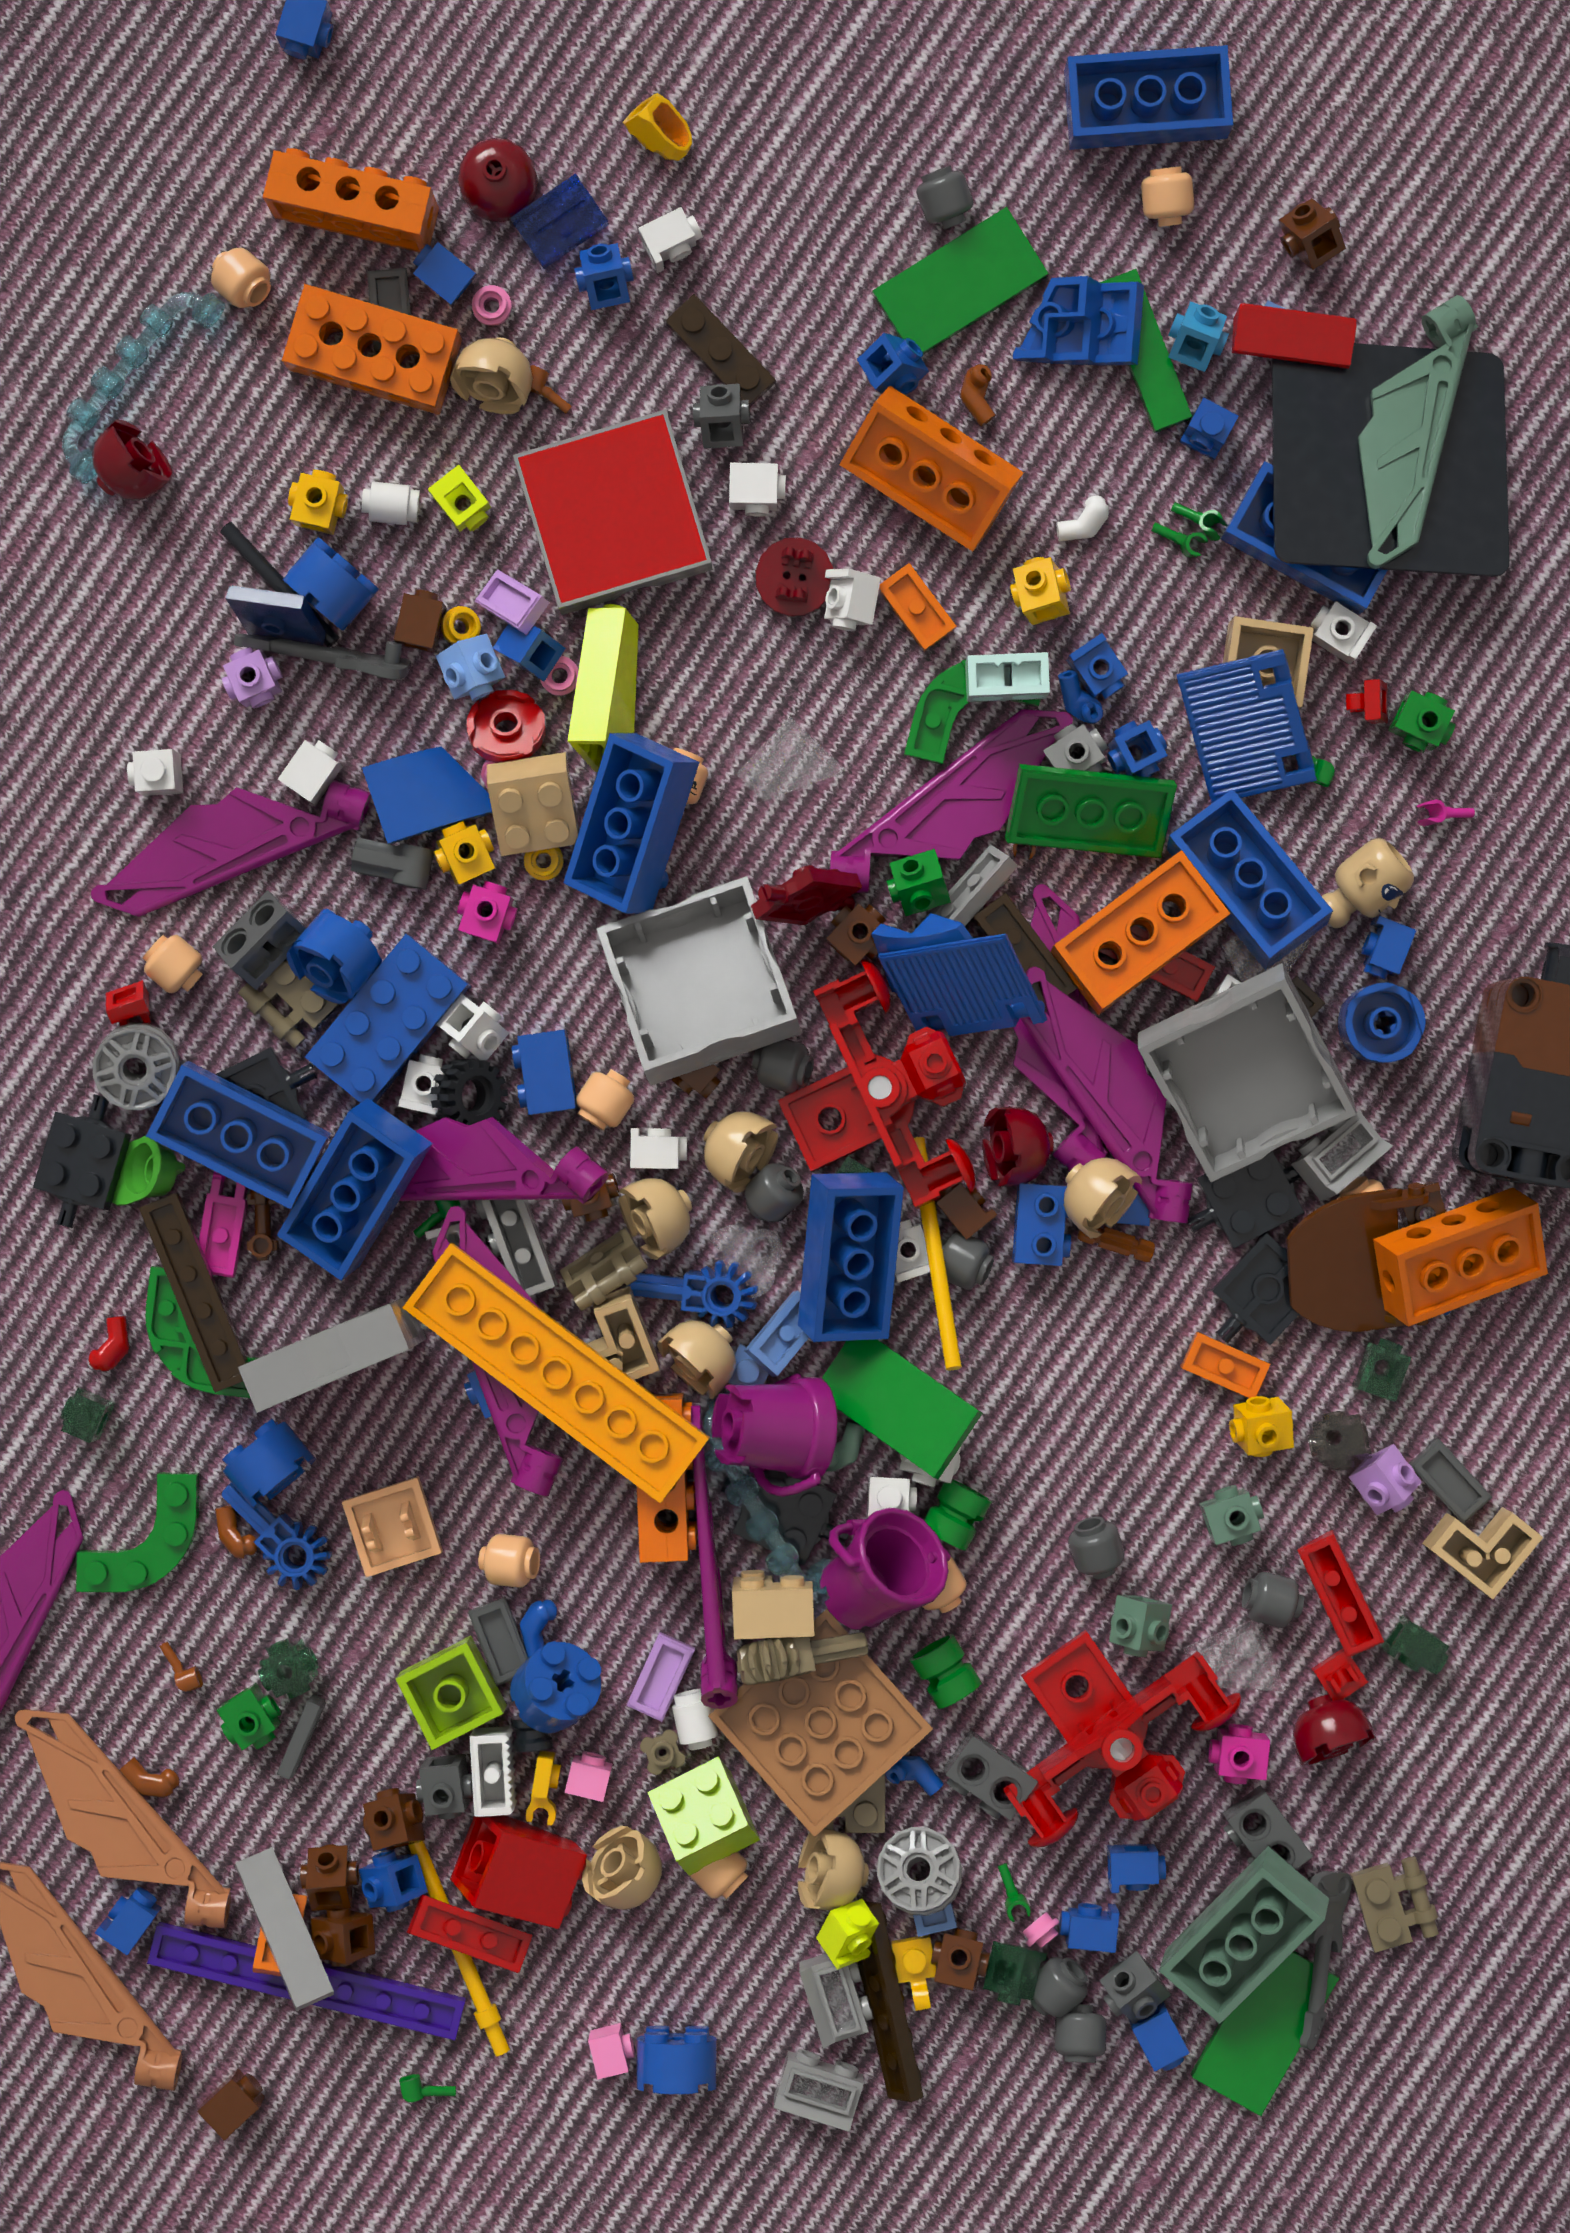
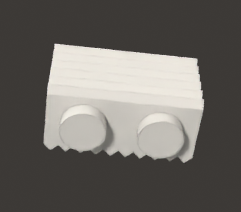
(492, 1771)

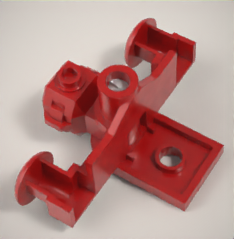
(1108, 1731)

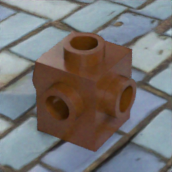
(1311, 233)
(842, 938)
(598, 1205)
(393, 1820)
(329, 1877)
(343, 1936)
(944, 1957)

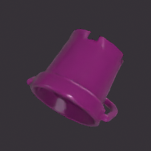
(778, 1428)
(885, 1570)

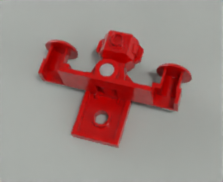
(879, 1094)

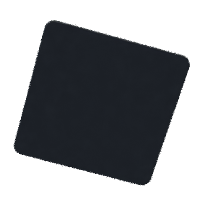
(1319, 475)

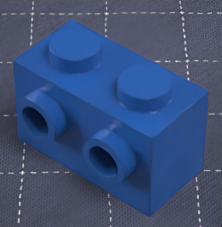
(1040, 1225)

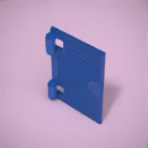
(1246, 726)
(963, 985)

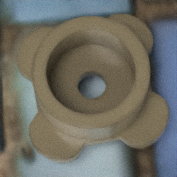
(665, 1741)

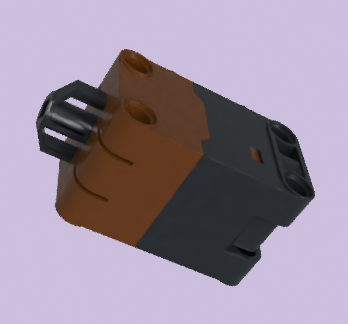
(1520, 1080)

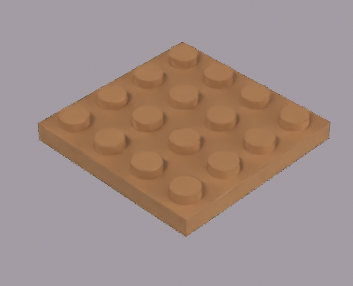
(823, 1732)

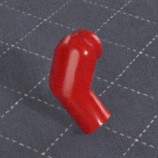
(114, 1348)

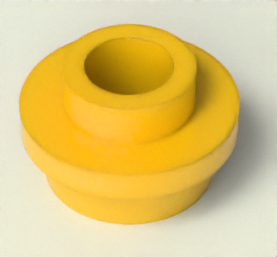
(465, 615)
(548, 873)

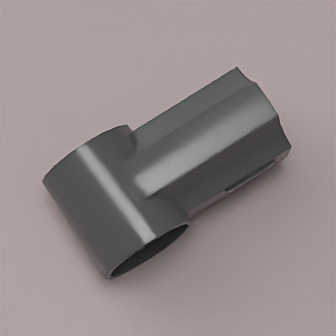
(402, 864)

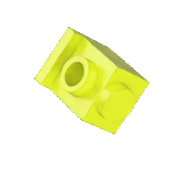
(454, 487)
(848, 1933)

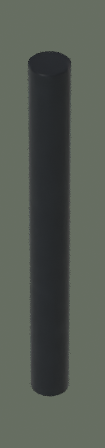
(267, 571)

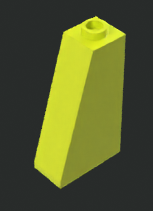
(604, 682)

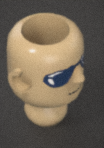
(1369, 882)

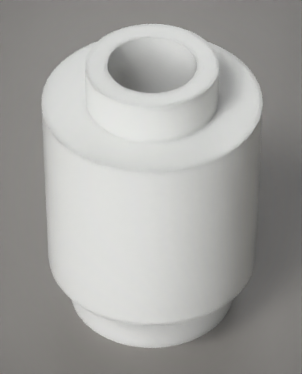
(391, 503)
(692, 1720)

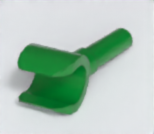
(1204, 519)
(1180, 539)
(1324, 772)
(443, 1207)
(1013, 1897)
(414, 2091)

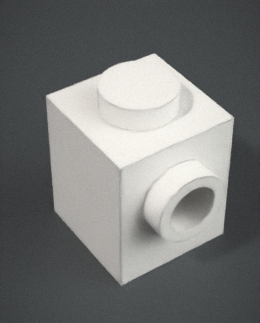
(755, 488)
(311, 770)
(156, 772)
(890, 1493)

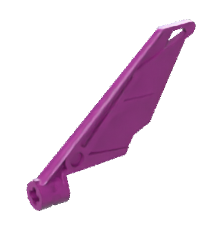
(958, 803)
(226, 841)
(1113, 1092)
(1083, 1142)
(493, 1164)
(512, 1416)
(29, 1583)
(717, 1668)

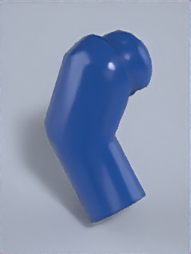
(1078, 701)
(534, 1622)
(917, 1769)

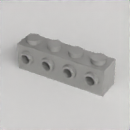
(519, 1243)

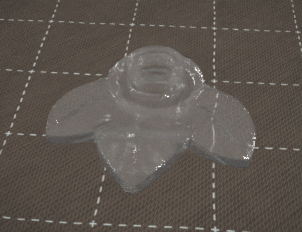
(740, 1246)

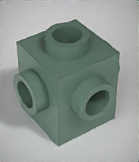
(1218, 1510)
(1140, 1624)

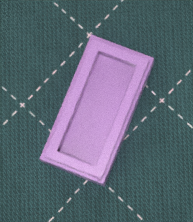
(512, 602)
(660, 1676)

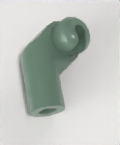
(847, 1450)

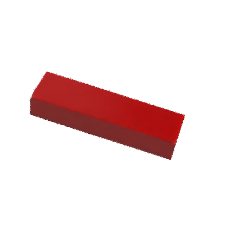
(1293, 335)
(1340, 1594)

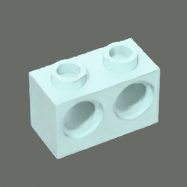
(1007, 677)

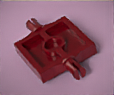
(806, 896)

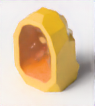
(660, 128)

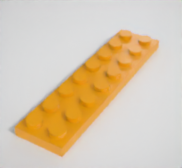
(556, 1372)

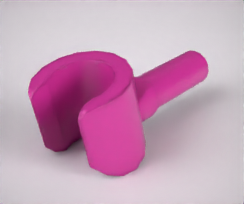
(1439, 812)

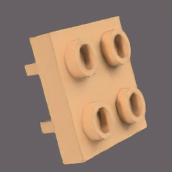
(392, 1526)

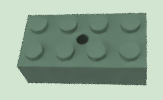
(1244, 1935)

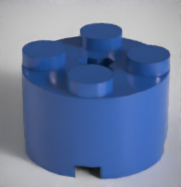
(330, 584)
(334, 956)
(1399, 1037)
(267, 1463)
(556, 1687)
(676, 2060)

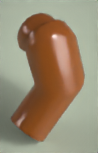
(974, 392)
(229, 1535)
(150, 1784)

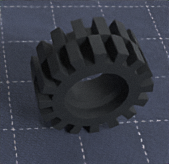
(487, 1088)

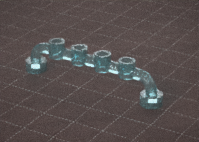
(133, 354)
(763, 1521)

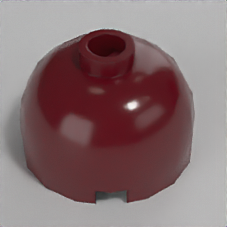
(495, 195)
(127, 464)
(1017, 1145)
(1330, 1729)

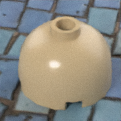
(493, 373)
(738, 1146)
(1099, 1194)
(657, 1214)
(700, 1355)
(622, 1869)
(832, 1871)

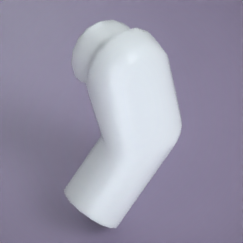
(1088, 523)

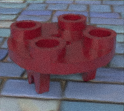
(791, 595)

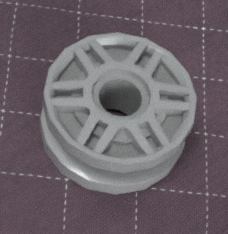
(130, 1089)
(916, 1846)

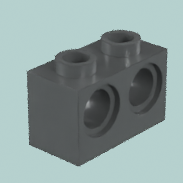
(260, 939)
(995, 1768)
(1272, 1830)

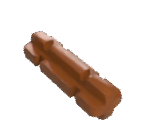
(1121, 1243)

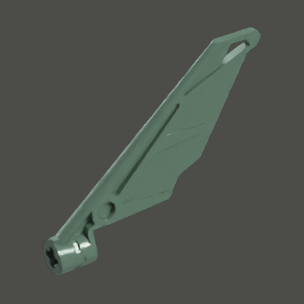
(1409, 429)

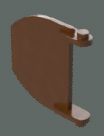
(1335, 1260)

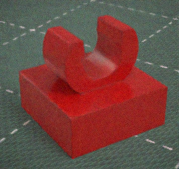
(1372, 701)
(128, 1003)
(1339, 1675)

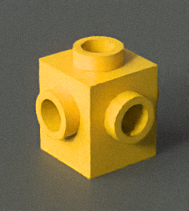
(320, 515)
(1041, 590)
(475, 863)
(1262, 1426)

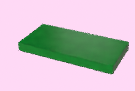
(961, 282)
(1090, 811)
(900, 1404)
(1260, 2036)

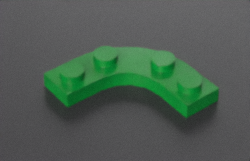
(937, 713)
(173, 1340)
(162, 1550)

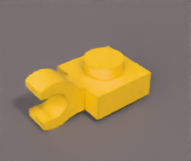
(545, 1777)
(914, 1966)

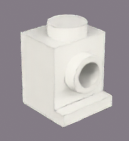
(669, 237)
(851, 598)
(1343, 646)
(411, 1095)
(657, 1149)
(918, 1263)

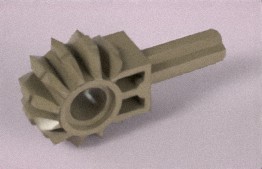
(794, 1656)

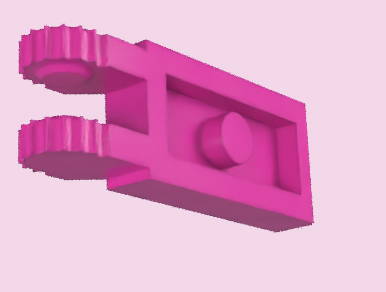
(223, 1227)

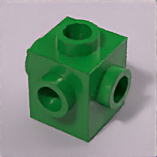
(1409, 722)
(918, 883)
(251, 1704)

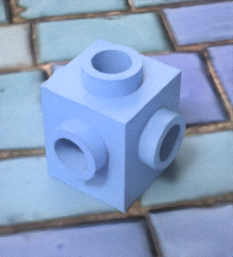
(470, 667)

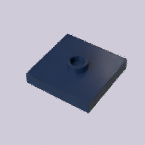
(275, 614)

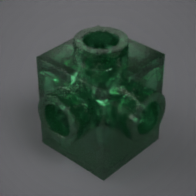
(298, 1658)

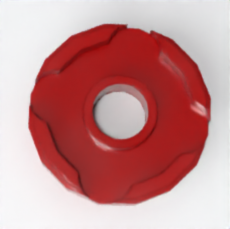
(510, 745)

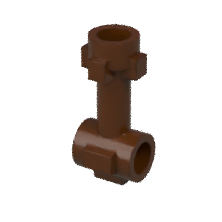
(263, 1243)

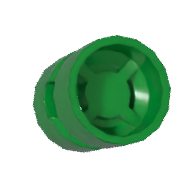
(957, 1513)
(945, 1670)

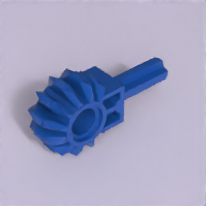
(698, 1291)
(276, 1539)

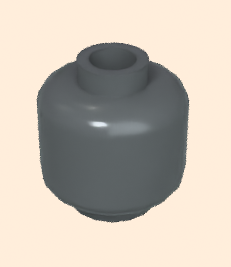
(944, 197)
(783, 1065)
(774, 1192)
(966, 1261)
(1096, 1547)
(1272, 1599)
(1059, 1987)
(1081, 2035)

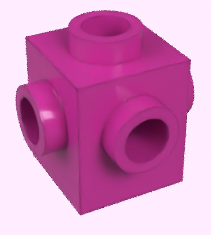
(490, 927)
(1251, 1762)

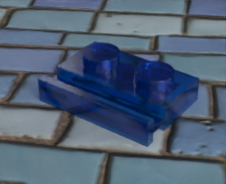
(559, 221)

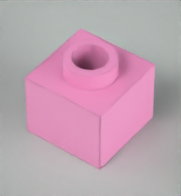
(589, 1776)
(611, 2050)

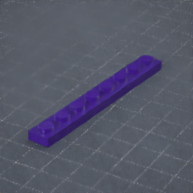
(354, 1990)

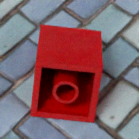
(518, 1870)

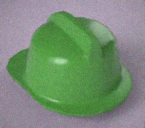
(146, 1172)

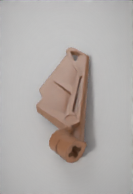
(116, 1822)
(73, 1980)

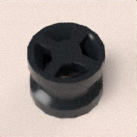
(529, 1738)

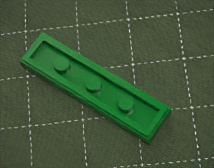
(1155, 373)

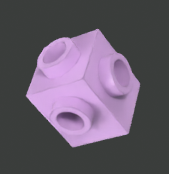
(262, 688)
(1386, 1480)

